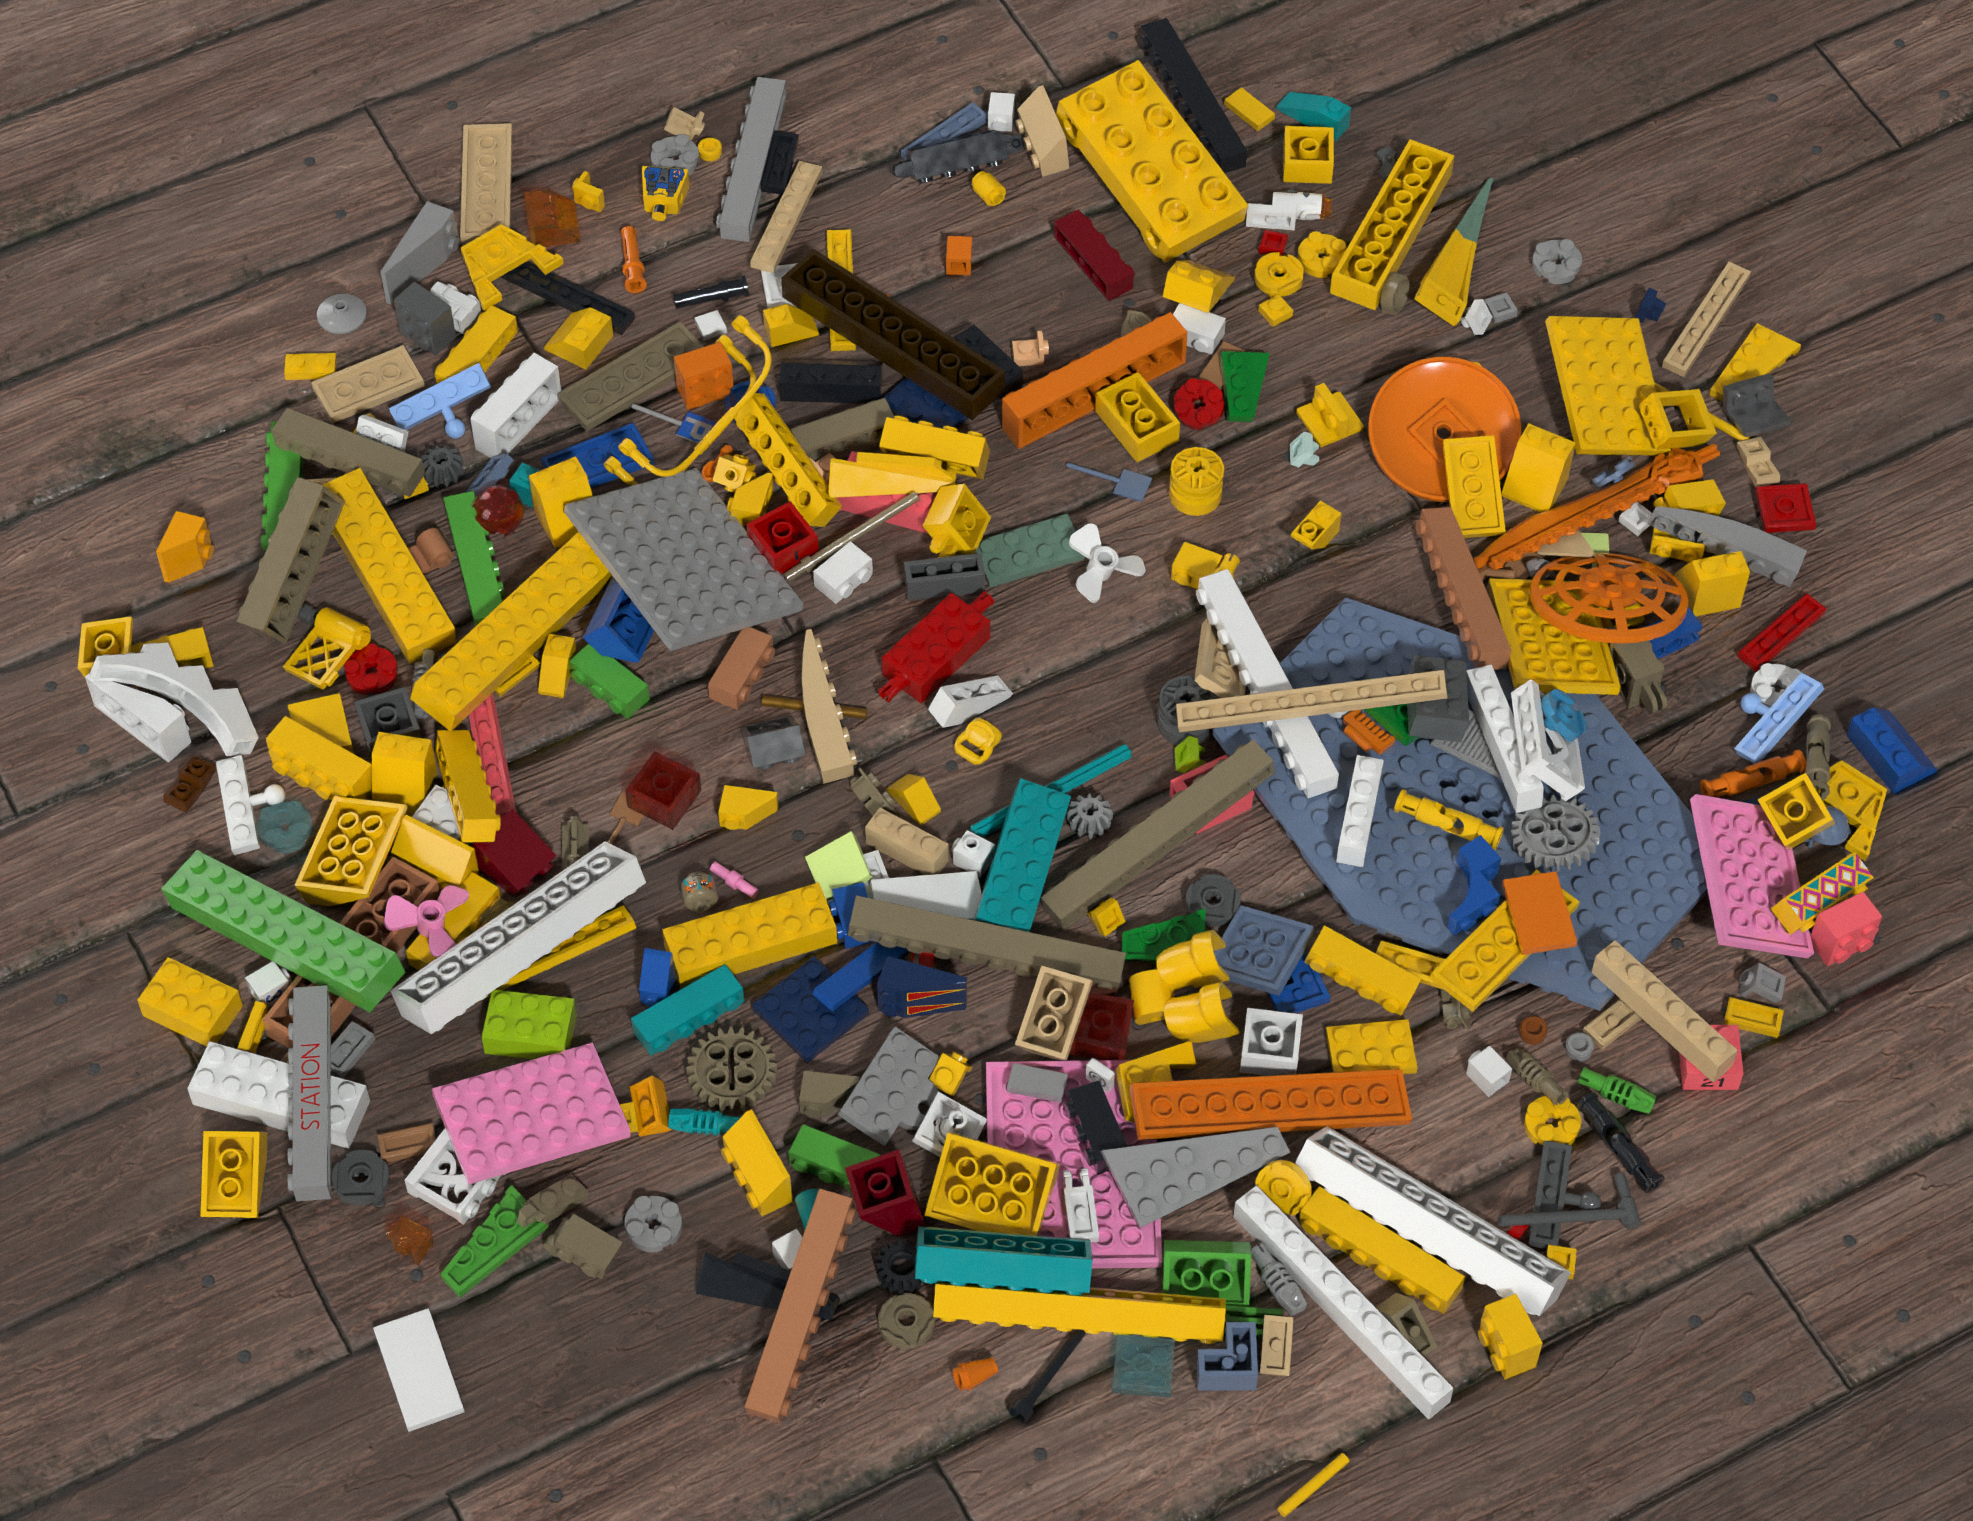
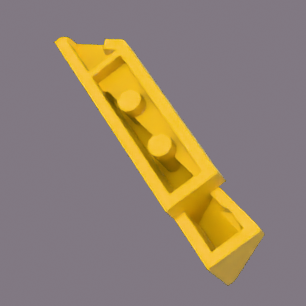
(887, 475)

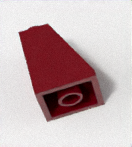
(514, 855)
(886, 1194)

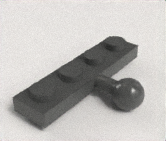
(1552, 1193)

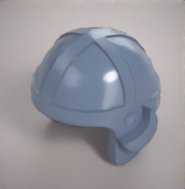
(1835, 834)

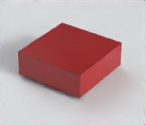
(1273, 242)

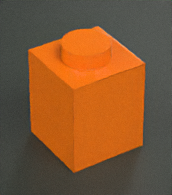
(959, 255)

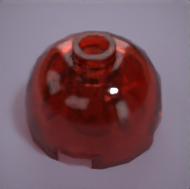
(499, 509)

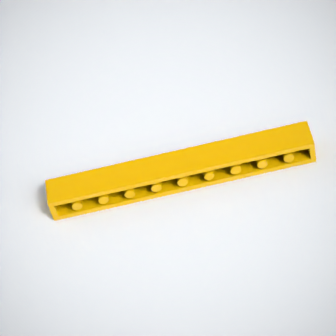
(1097, 1311)

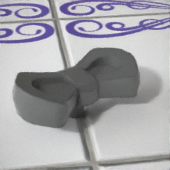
(1387, 157)

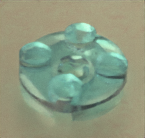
(285, 812)

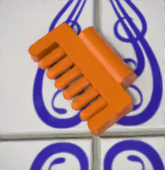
(1363, 736)

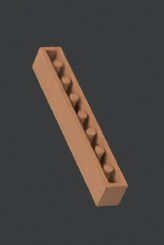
(1463, 588)
(800, 1306)

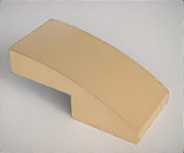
(1757, 462)

